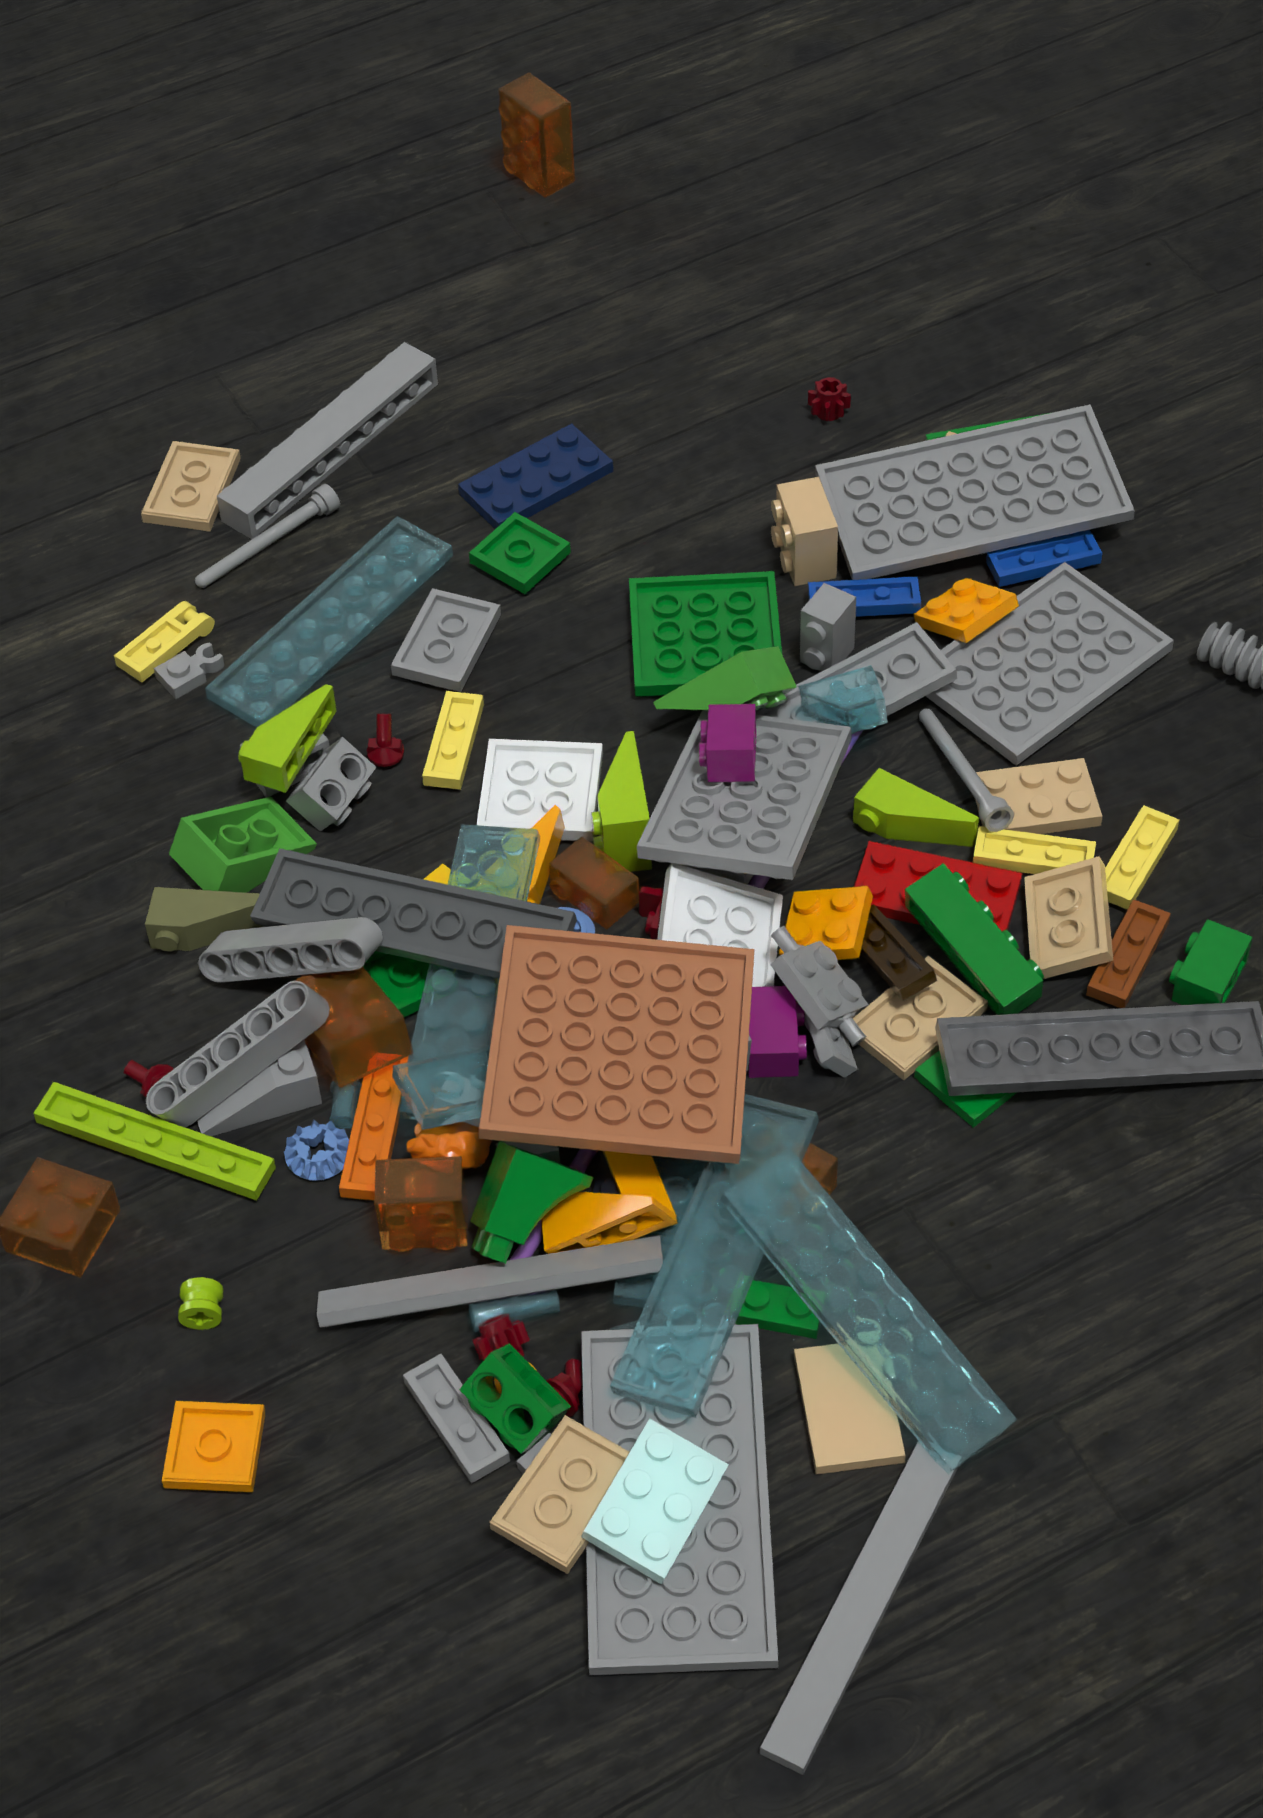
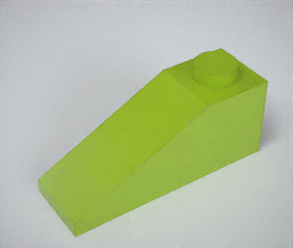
(286, 740)
(911, 814)

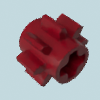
(829, 399)
(499, 1332)

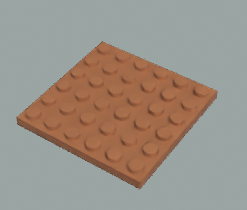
(619, 1045)

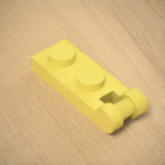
(163, 640)

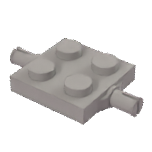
(819, 985)

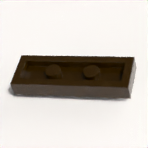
(894, 957)

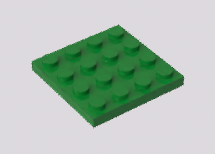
(697, 623)

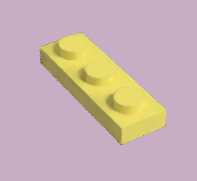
(453, 740)
(1029, 851)
(1138, 855)

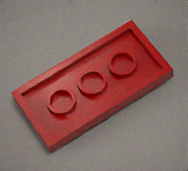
(892, 869)

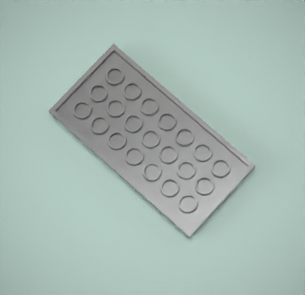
(974, 492)
(720, 1589)

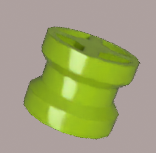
(200, 1303)

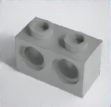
(327, 780)

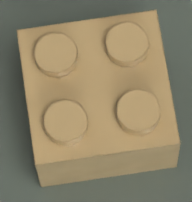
(805, 531)

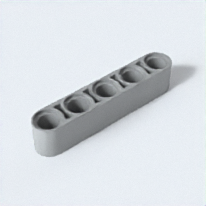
(291, 950)
(238, 1054)

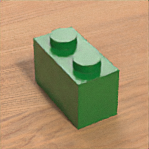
(1211, 965)

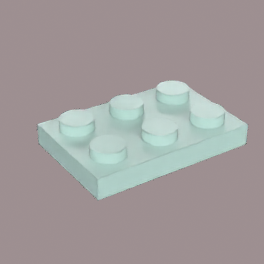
(654, 1501)

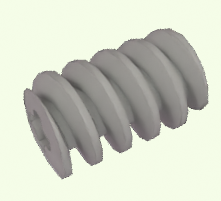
(1233, 653)

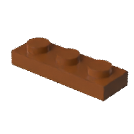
(1132, 951)

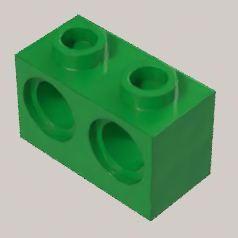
(521, 1390)

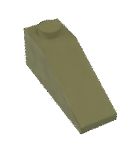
(196, 917)

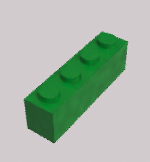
(974, 942)

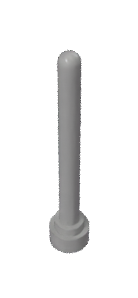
(322, 501)
(993, 810)

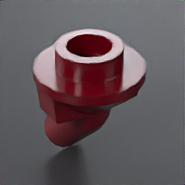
(384, 749)
(145, 1076)
(569, 1384)

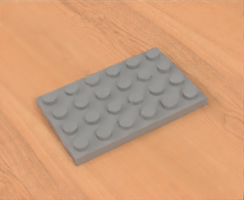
(1047, 663)
(753, 824)

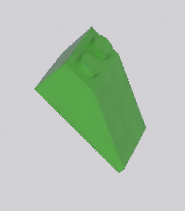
(746, 678)
(236, 844)

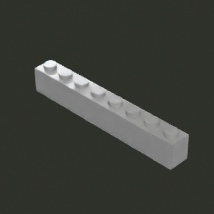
(327, 440)

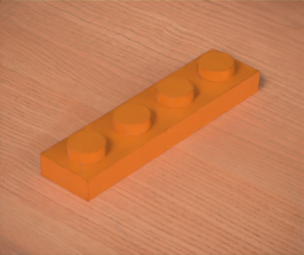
(371, 1132)

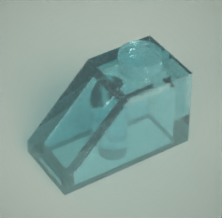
(846, 700)

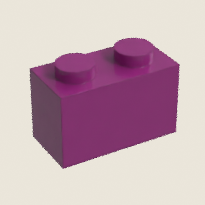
(729, 743)
(774, 1033)

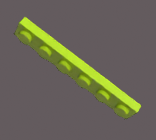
(155, 1140)

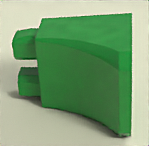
(517, 1196)

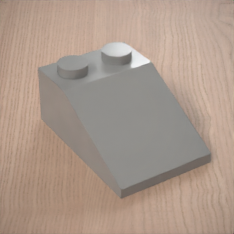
(276, 1091)

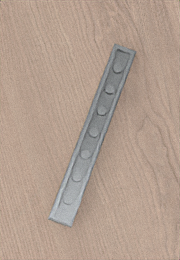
(489, 1281)
(856, 1613)

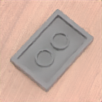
(446, 640)

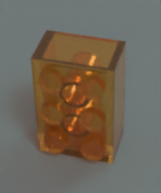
(537, 134)
(361, 1028)

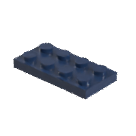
(536, 476)

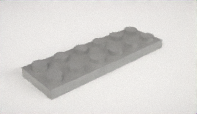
(904, 665)

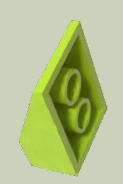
(622, 808)

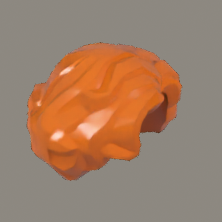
(450, 1141)

